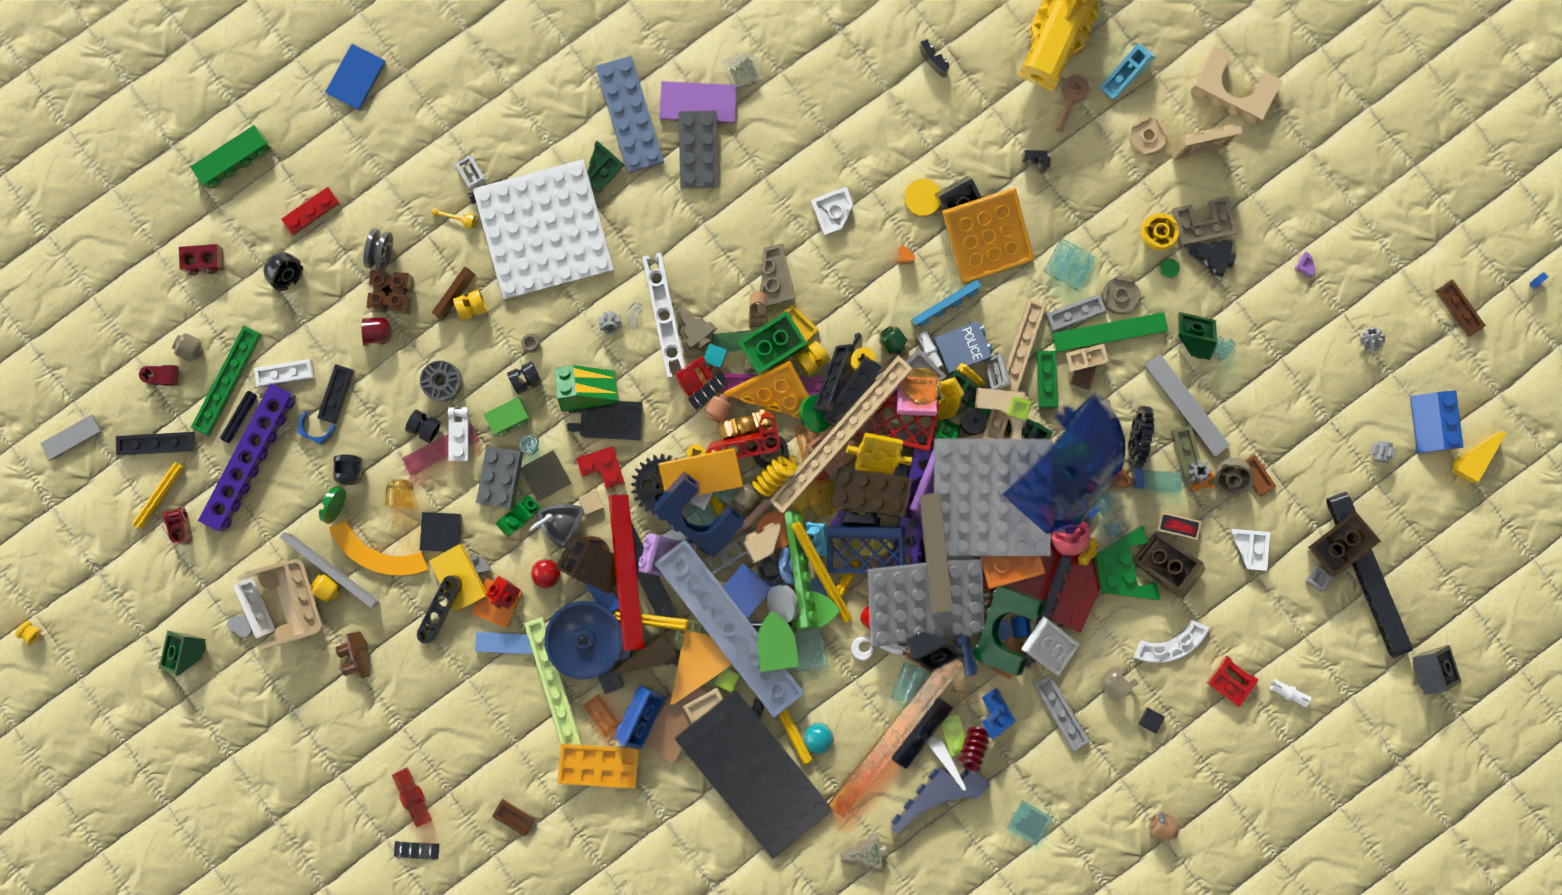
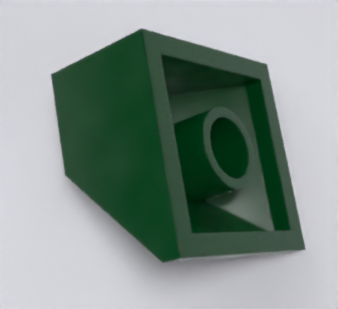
(1197, 335)
(181, 652)

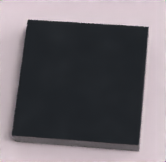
(439, 531)

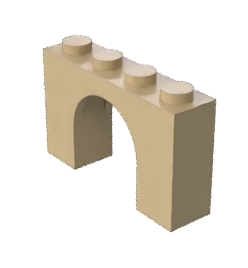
(1210, 86)
(1000, 401)

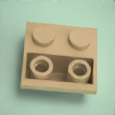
(763, 544)

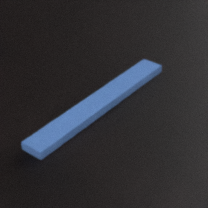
(512, 644)

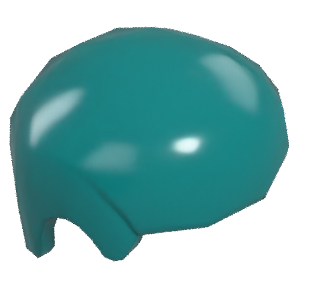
(818, 738)

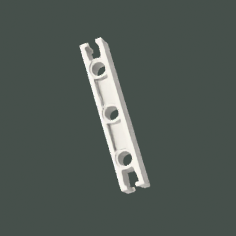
(662, 303)

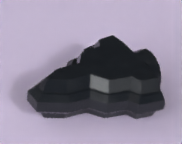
(1215, 256)

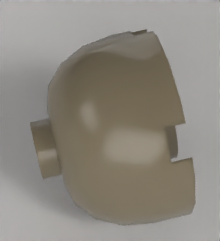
(1233, 477)

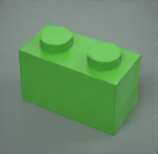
(507, 417)

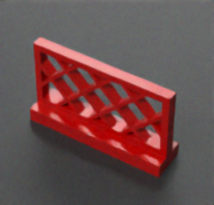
(891, 403)

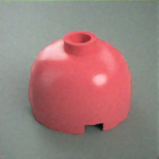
(1073, 543)

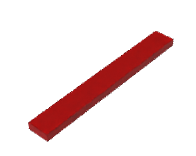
(626, 572)

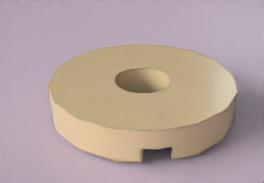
(1144, 146)

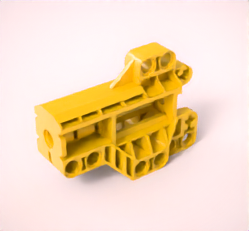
(1056, 37)

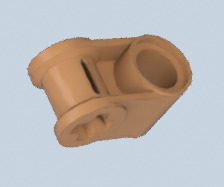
(758, 312)

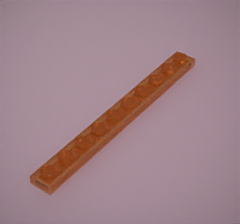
(893, 738)

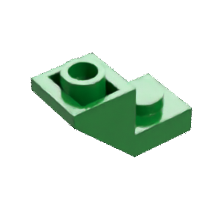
(519, 516)

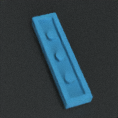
(953, 300)

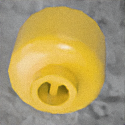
(325, 587)

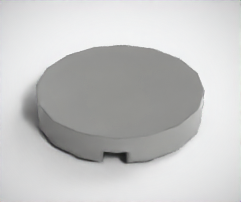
(783, 601)

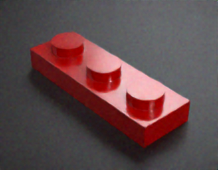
(310, 211)

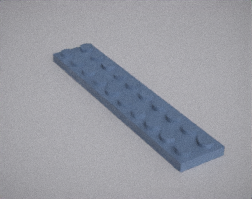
(726, 626)

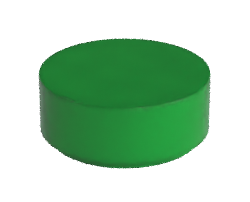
(1169, 268)

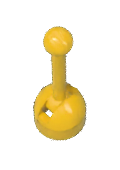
(468, 220)

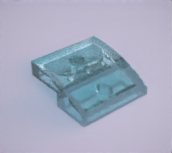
(1070, 264)
(909, 682)

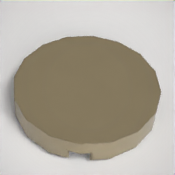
(1120, 295)

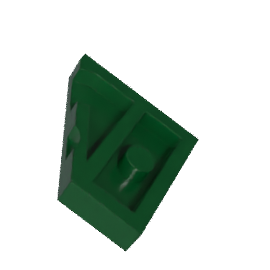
(602, 167)

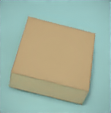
(591, 502)

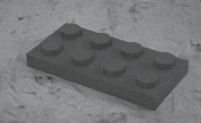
(698, 149)

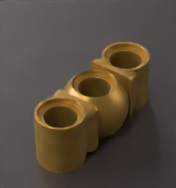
(743, 426)

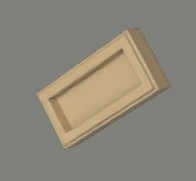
(702, 704)

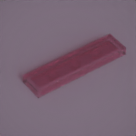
(433, 452)

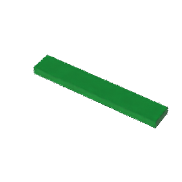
(1110, 332)
(226, 380)

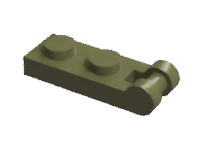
(1186, 449)

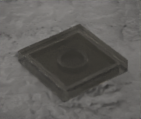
(545, 475)

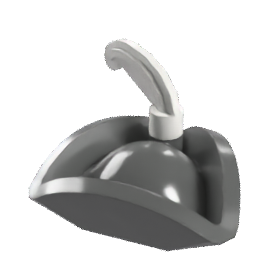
(559, 522)

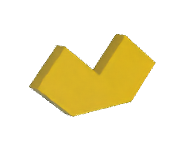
(952, 396)

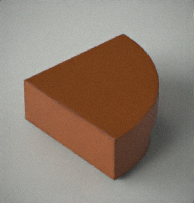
(1123, 480)

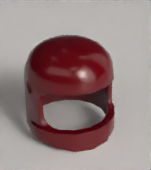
(375, 330)

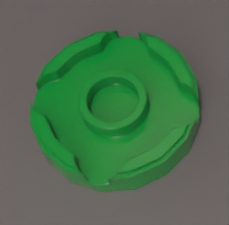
(810, 419)
(333, 504)

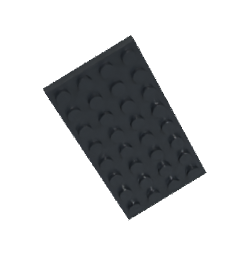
(753, 773)

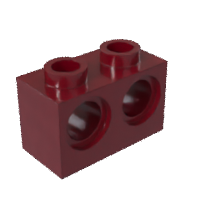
(201, 255)

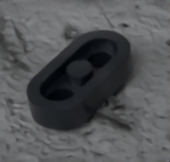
(853, 518)

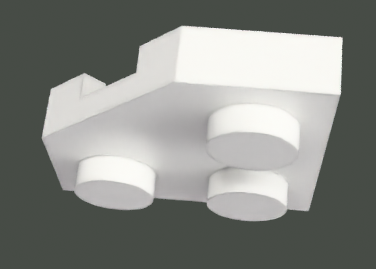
(832, 210)

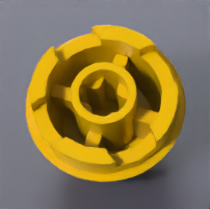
(1160, 231)

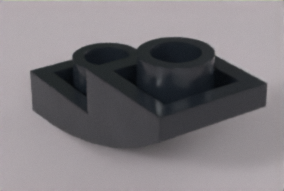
(936, 62)

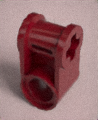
(162, 375)
(176, 522)

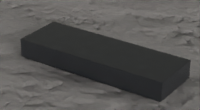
(335, 394)

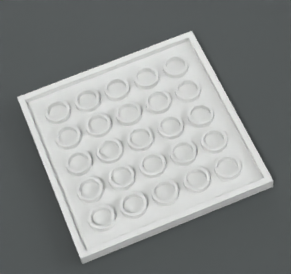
(543, 229)

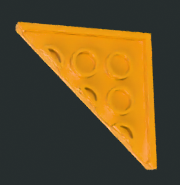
(774, 389)
(697, 664)

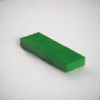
(1047, 379)

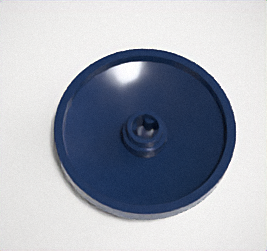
(583, 640)

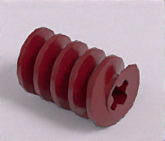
(974, 748)

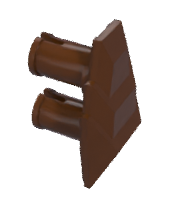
(358, 650)

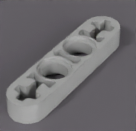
(723, 554)

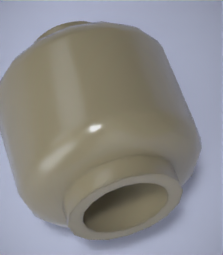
(187, 347)
(746, 497)

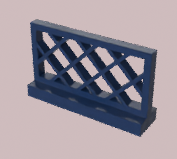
(863, 532)

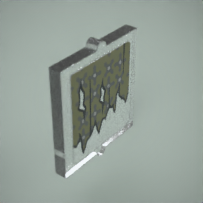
(742, 70)

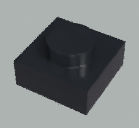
(1151, 720)

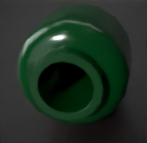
(893, 340)

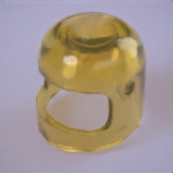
(393, 495)

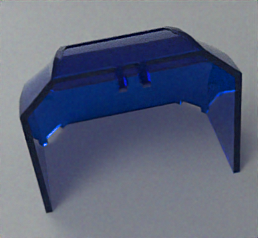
(1074, 470)

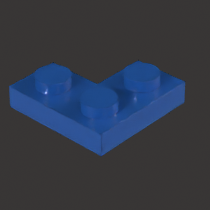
(1000, 717)

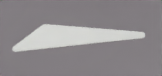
(940, 750)

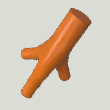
(1206, 483)

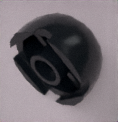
(282, 270)

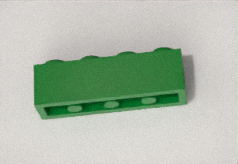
(231, 157)

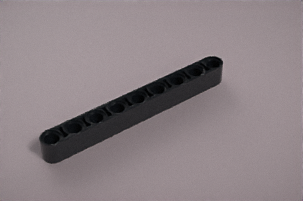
(1374, 586)

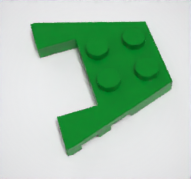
(1117, 571)

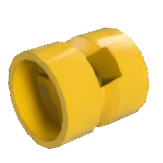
(477, 304)
(813, 358)

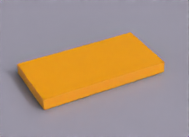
(712, 470)

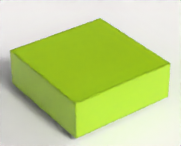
(1019, 408)
(727, 679)

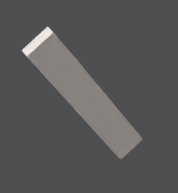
(1187, 405)
(329, 569)

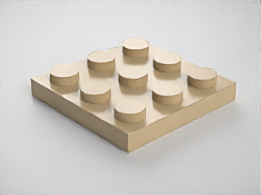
(1206, 142)

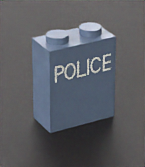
(963, 346)

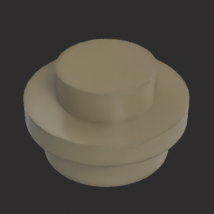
(530, 343)

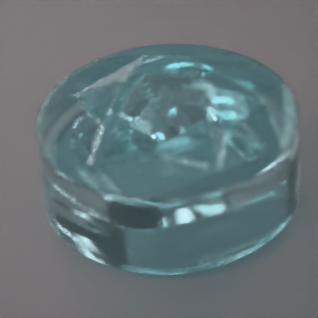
(529, 444)

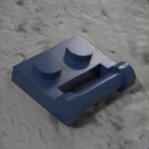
(968, 660)

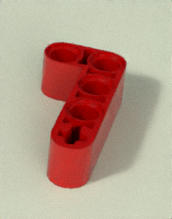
(760, 438)

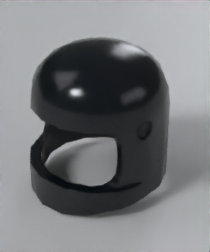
(347, 469)

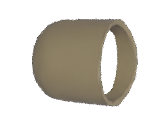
(1116, 684)

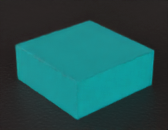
(715, 356)

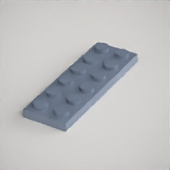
(629, 114)

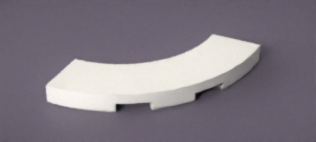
(1175, 648)

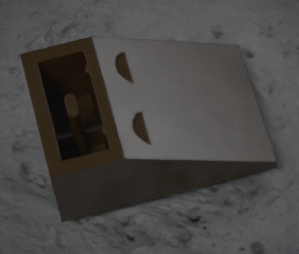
(588, 564)

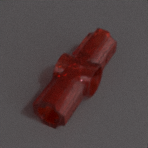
(412, 797)

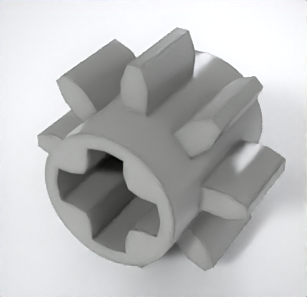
(610, 322)
(1372, 339)
(1383, 451)
(1204, 472)

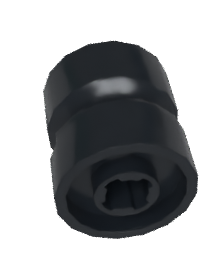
(530, 374)
(973, 421)
(421, 425)
(769, 569)

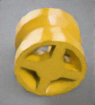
(697, 449)
(28, 632)

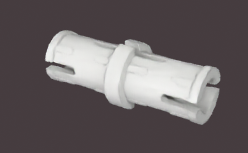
(929, 349)
(1290, 693)

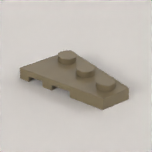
(776, 278)

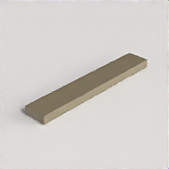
(935, 552)

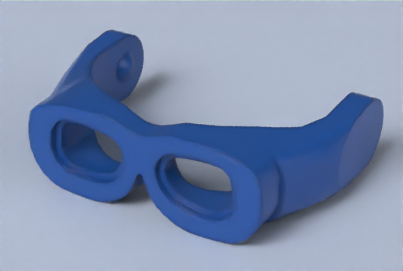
(301, 431)

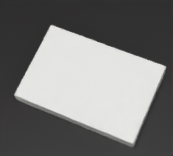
(1050, 646)

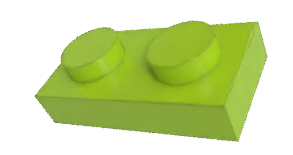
(953, 734)

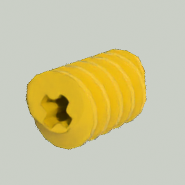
(859, 354)
(773, 477)

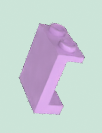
(655, 548)

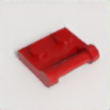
(689, 379)
(1230, 687)

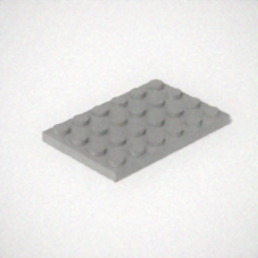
(903, 606)

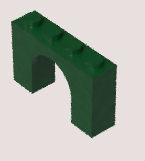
(990, 648)

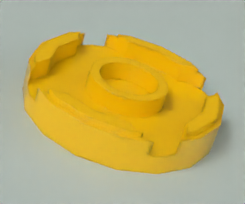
(920, 197)

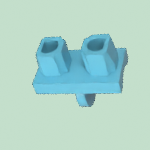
(817, 536)

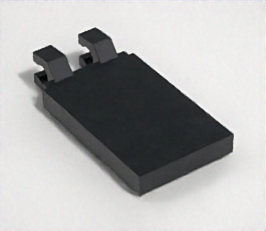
(610, 421)

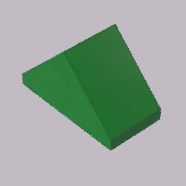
(946, 430)

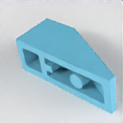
(1128, 71)

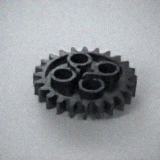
(1141, 437)
(648, 497)

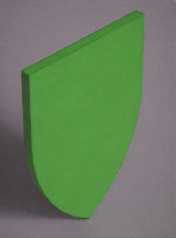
(825, 610)
(776, 644)

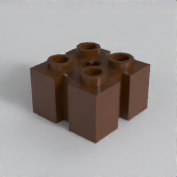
(381, 284)

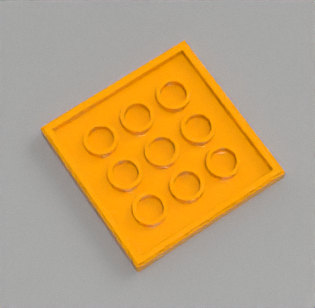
(988, 235)

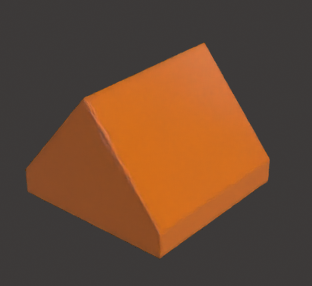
(905, 256)

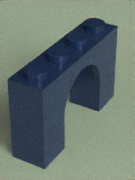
(709, 537)

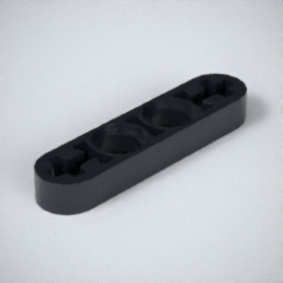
(441, 610)

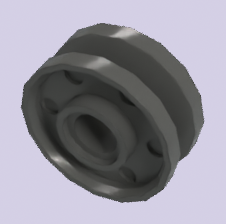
(378, 249)
(452, 384)

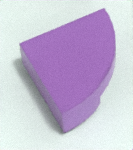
(1306, 265)

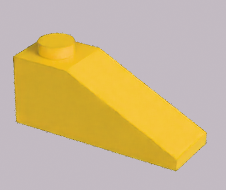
(1474, 462)

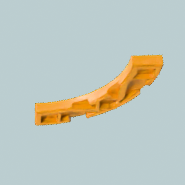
(372, 559)

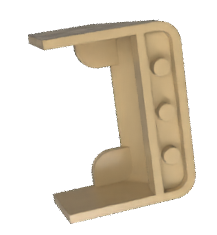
(295, 599)

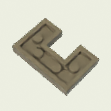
(1219, 226)

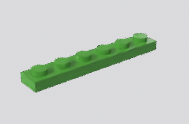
(801, 573)

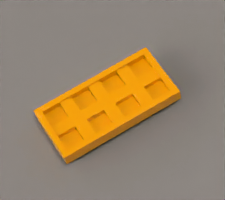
(597, 765)

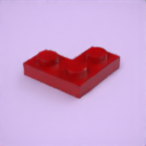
(604, 461)

